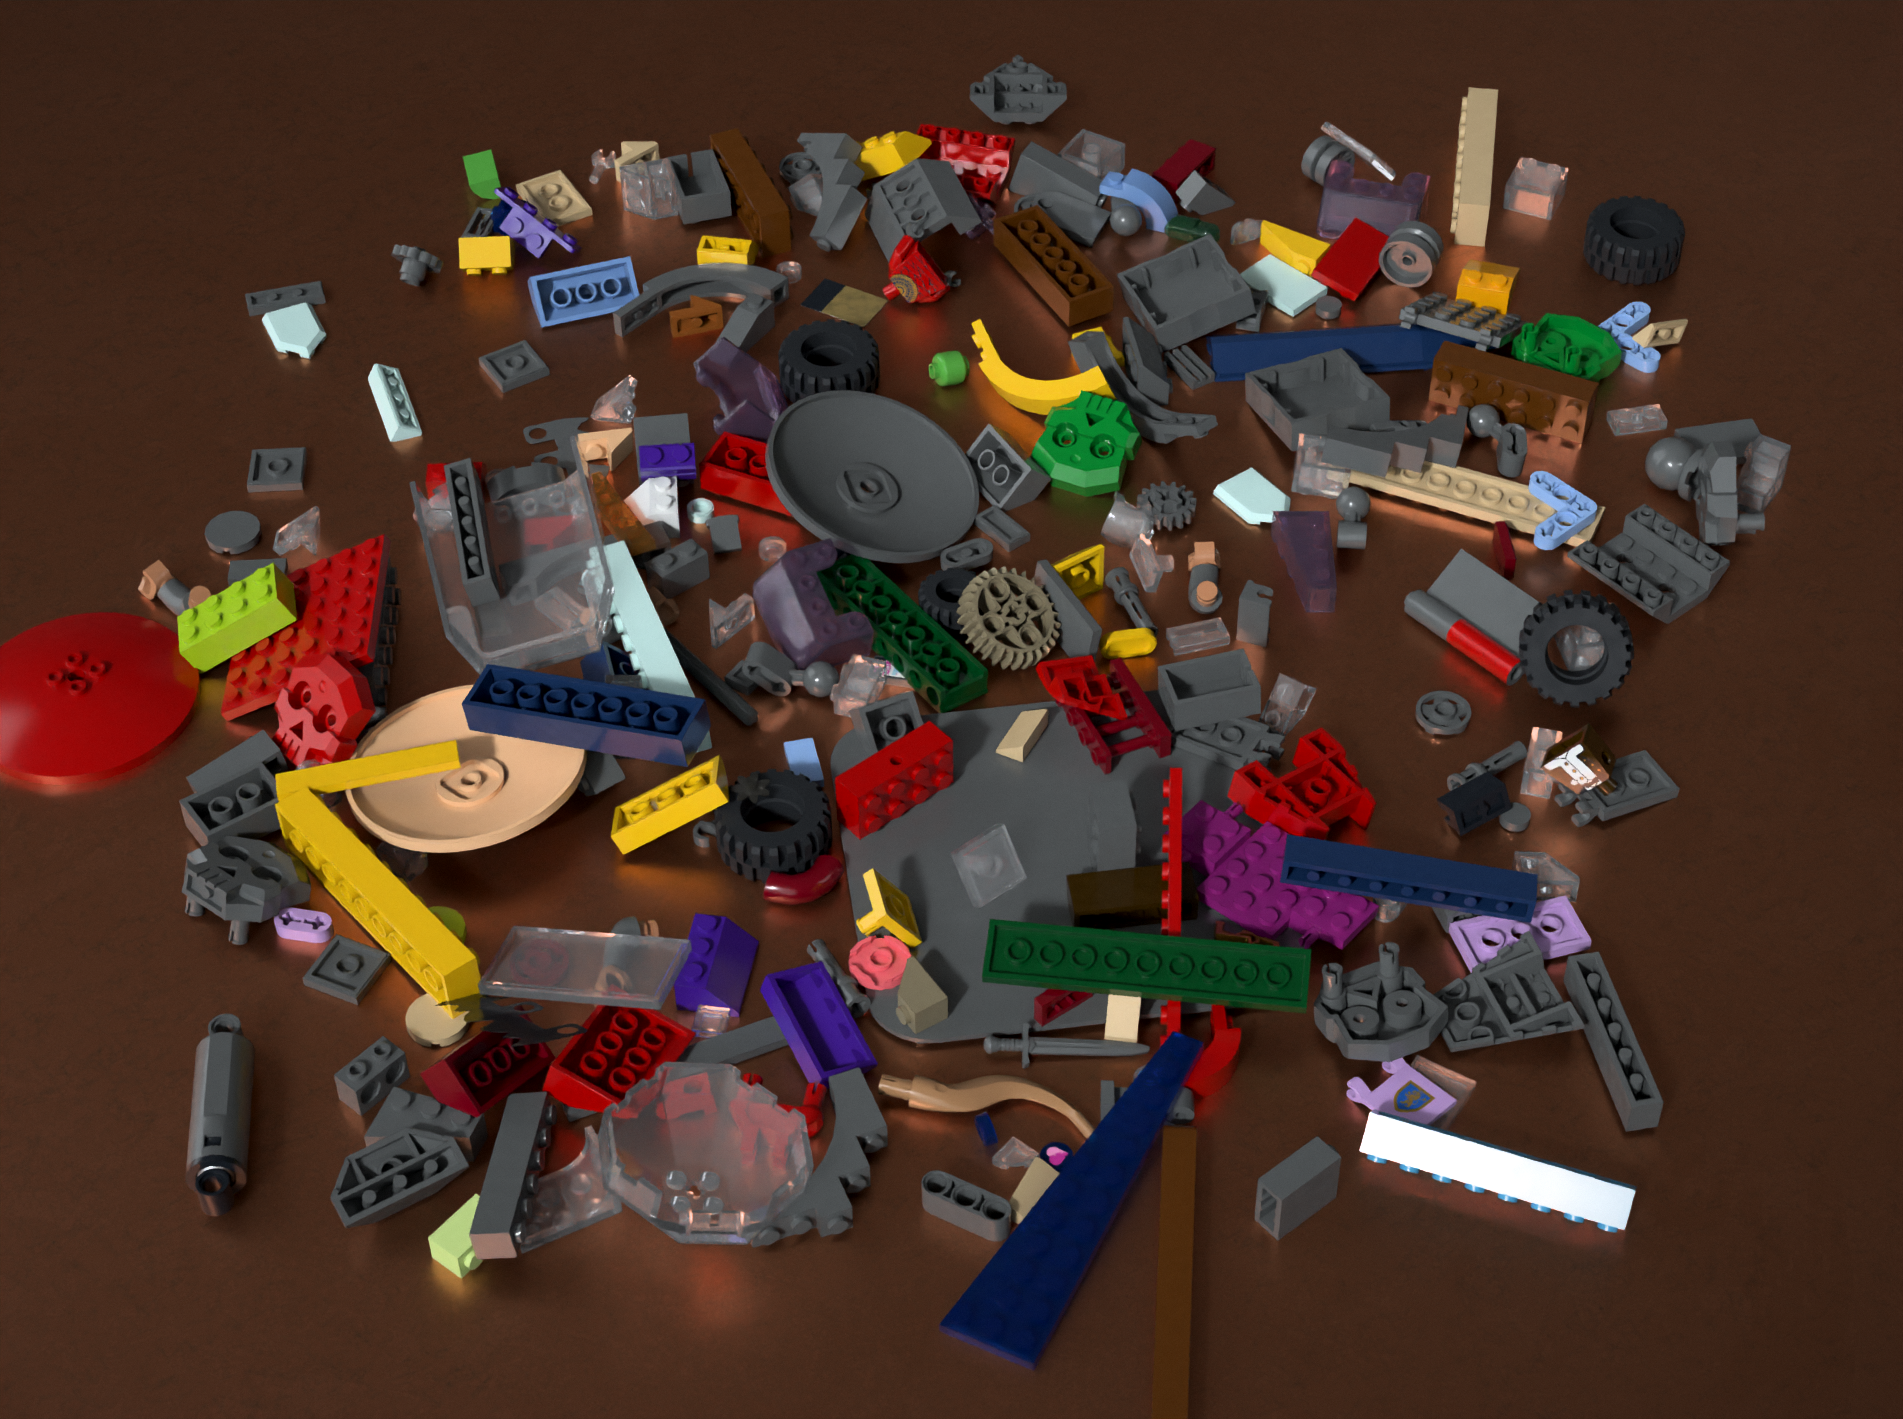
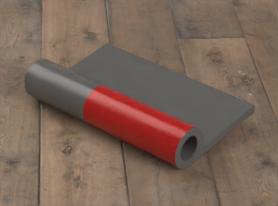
(1475, 614)

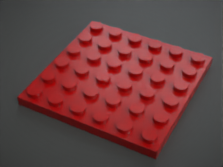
(336, 615)

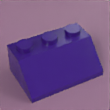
(717, 966)

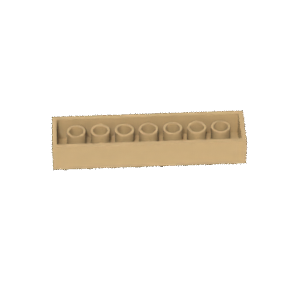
(1474, 167)

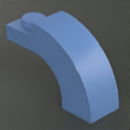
(1145, 193)

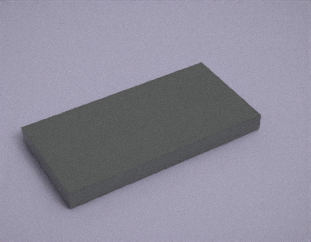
(1078, 629)

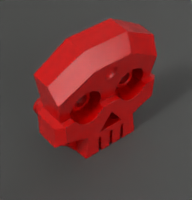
(322, 710)

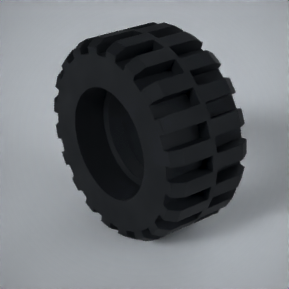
(1634, 240)
(841, 346)
(1584, 684)
(785, 851)

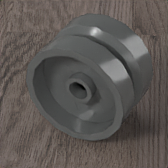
(1411, 254)

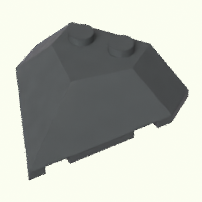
(1018, 93)

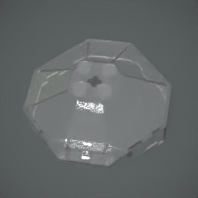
(707, 1132)

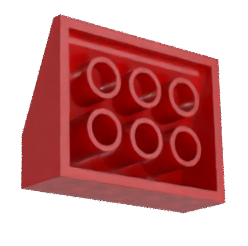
(614, 1056)

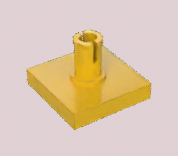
(890, 910)

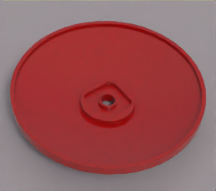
(119, 716)

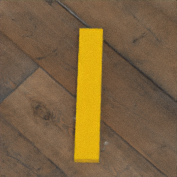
(370, 770)

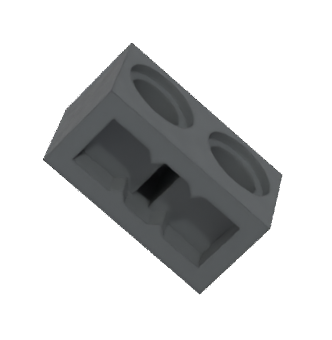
(372, 1075)

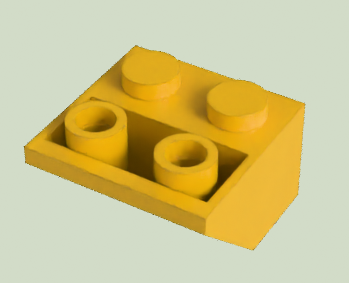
(726, 250)

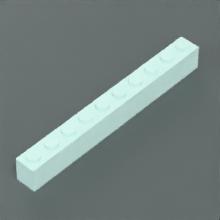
(643, 631)

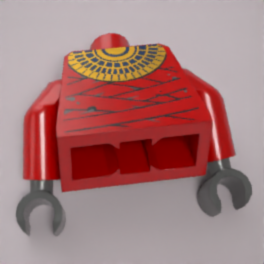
(916, 273)

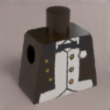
(1581, 762)

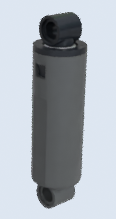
(220, 1115)

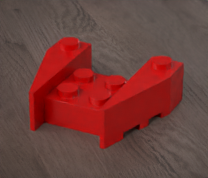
(1309, 797)

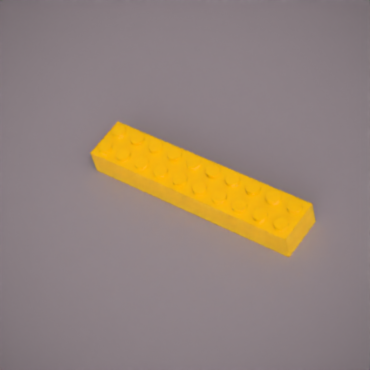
(379, 899)

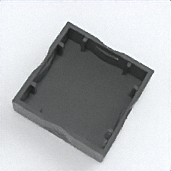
(1186, 293)
(1314, 395)

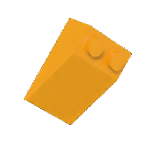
(1488, 284)

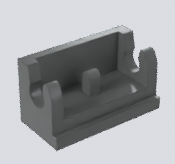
(1254, 614)

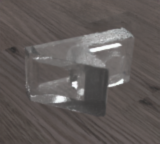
(616, 403)
(302, 530)
(730, 620)

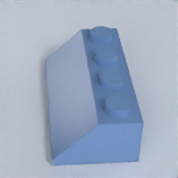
(583, 291)

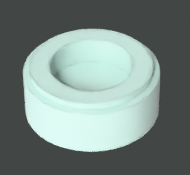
(700, 510)

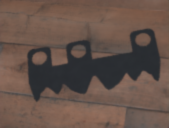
(507, 1019)

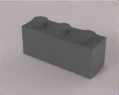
(253, 750)

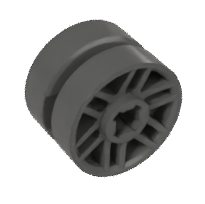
(1320, 155)

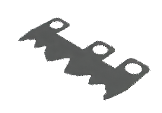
(560, 431)

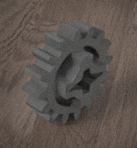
(1169, 504)

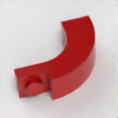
(1219, 1059)

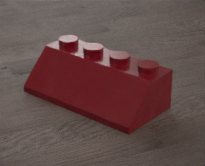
(485, 1070)

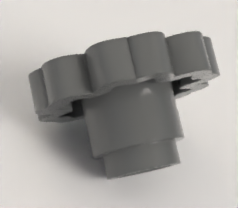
(415, 263)

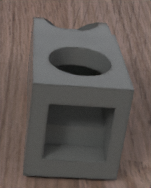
(1253, 321)

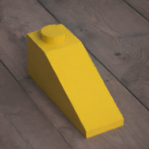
(1293, 247)

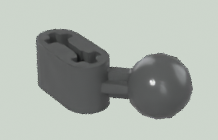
(1124, 217)
(1512, 445)
(1352, 505)
(779, 673)

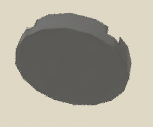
(233, 532)

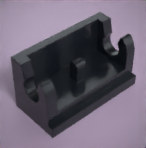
(1475, 803)

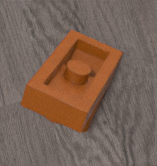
(698, 318)

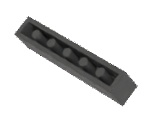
(471, 532)
(1613, 1042)
(513, 1176)

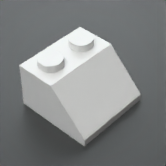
(657, 501)

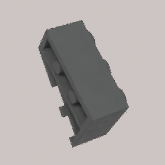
(425, 1113)

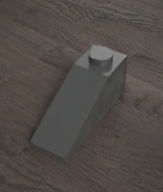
(750, 322)

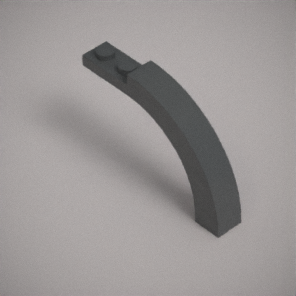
(702, 281)
(1149, 419)

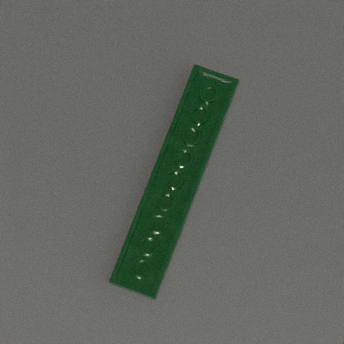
(1147, 966)

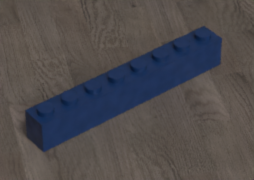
(1409, 878)

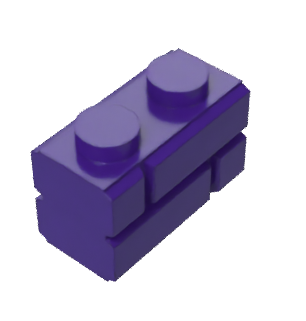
(668, 461)

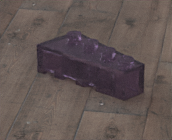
(1307, 549)

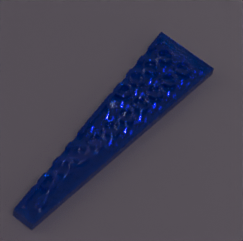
(1038, 1268)

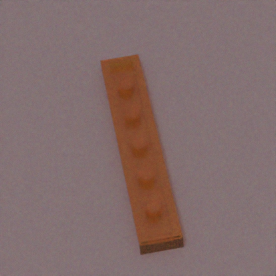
(620, 518)

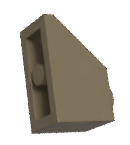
(920, 998)

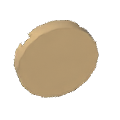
(431, 1023)

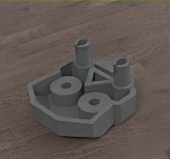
(1718, 500)
(243, 882)
(1378, 1009)

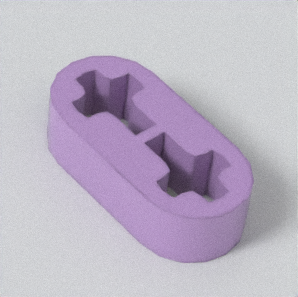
(304, 925)

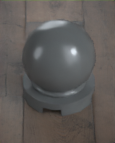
(1674, 466)

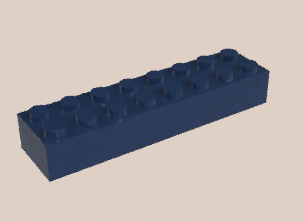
(587, 715)

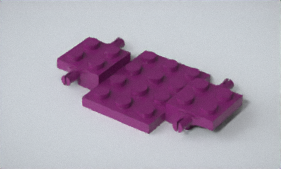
(1246, 883)

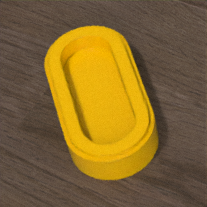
(1127, 643)

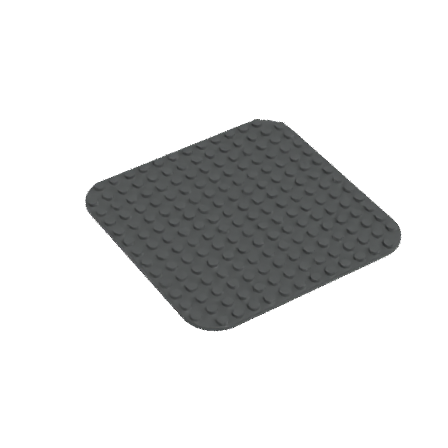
(1047, 822)

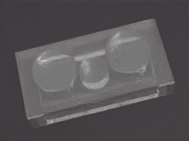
(1636, 420)

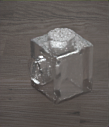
(403, 862)

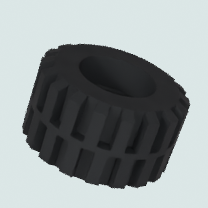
(940, 598)

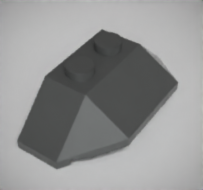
(395, 1175)

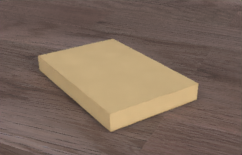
(555, 198)

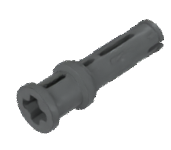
(1123, 586)
(1494, 765)
(846, 985)

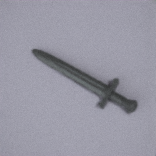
(1061, 1046)

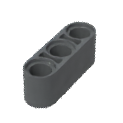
(966, 1205)

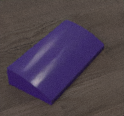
(816, 1023)

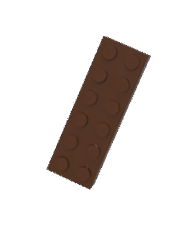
(753, 193)
(1053, 265)
(1516, 389)

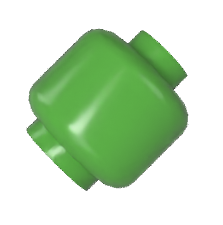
(949, 368)

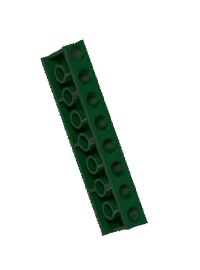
(905, 634)

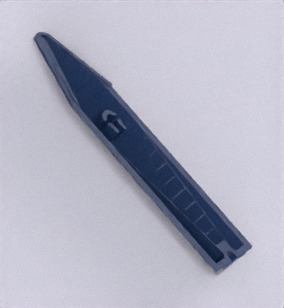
(1371, 347)

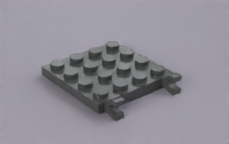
(1462, 320)

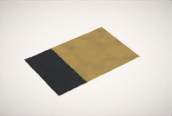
(844, 302)

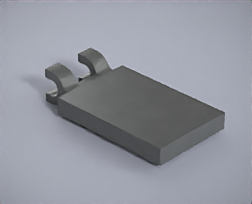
(1231, 742)
(1639, 786)

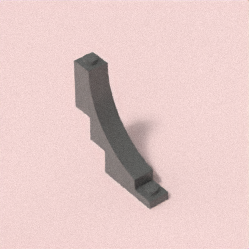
(841, 178)
(1406, 449)

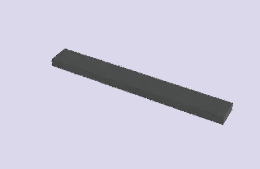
(721, 1049)

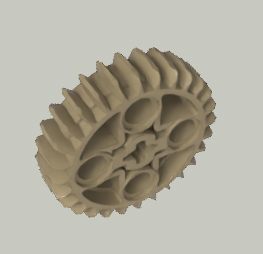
(1021, 646)

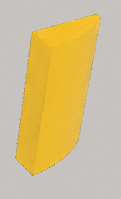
(670, 805)

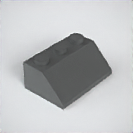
(1144, 363)
(1005, 470)

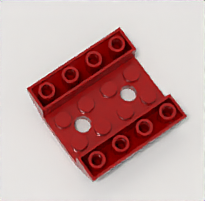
(977, 158)

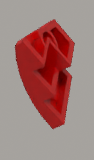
(1079, 685)

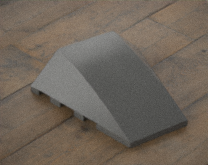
(1505, 1001)

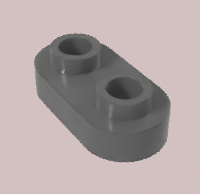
(967, 555)

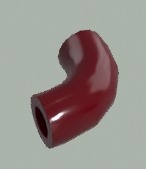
(805, 886)

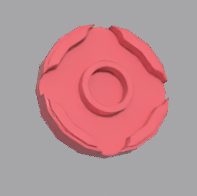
(878, 962)

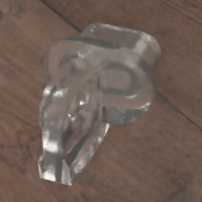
(1245, 231)

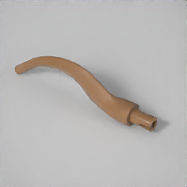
(977, 1094)

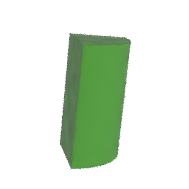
(482, 174)

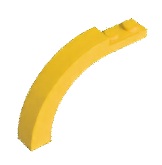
(1033, 394)

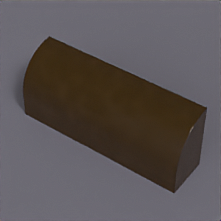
(1126, 897)

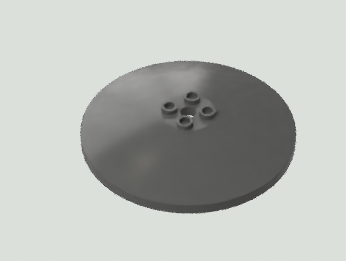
(914, 473)

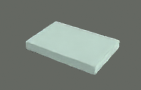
(1287, 286)

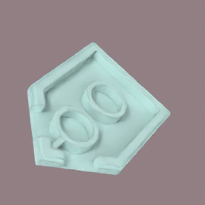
(295, 329)
(1252, 496)

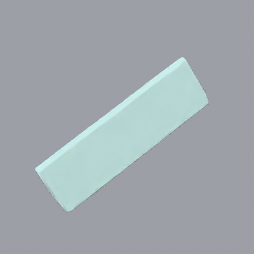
(393, 403)

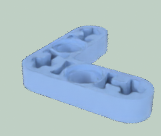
(1641, 358)
(1577, 510)

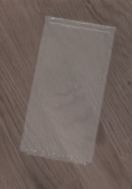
(585, 967)

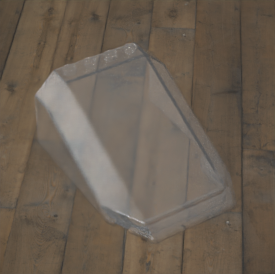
(548, 574)

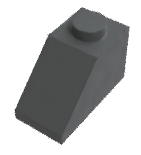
(1203, 195)

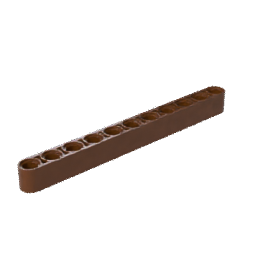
(1174, 1274)

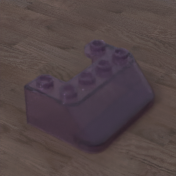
(1372, 202)
(745, 388)
(800, 611)

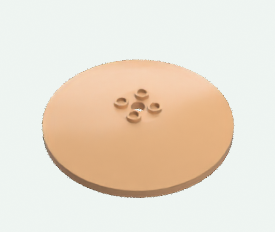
(510, 781)

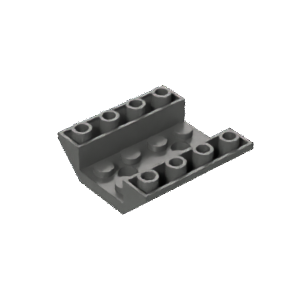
(931, 193)
(1657, 560)

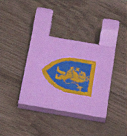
(1403, 1094)

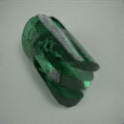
(1190, 229)

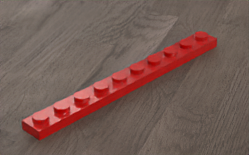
(1173, 874)

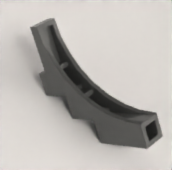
(844, 1168)

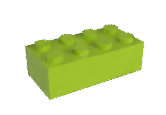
(236, 618)

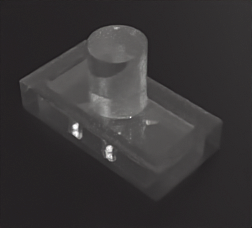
(1148, 564)

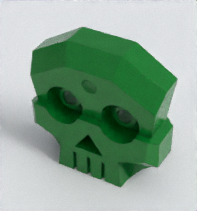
(1568, 347)
(1079, 465)

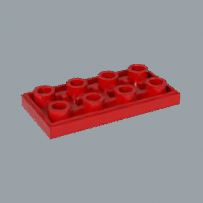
(1352, 260)

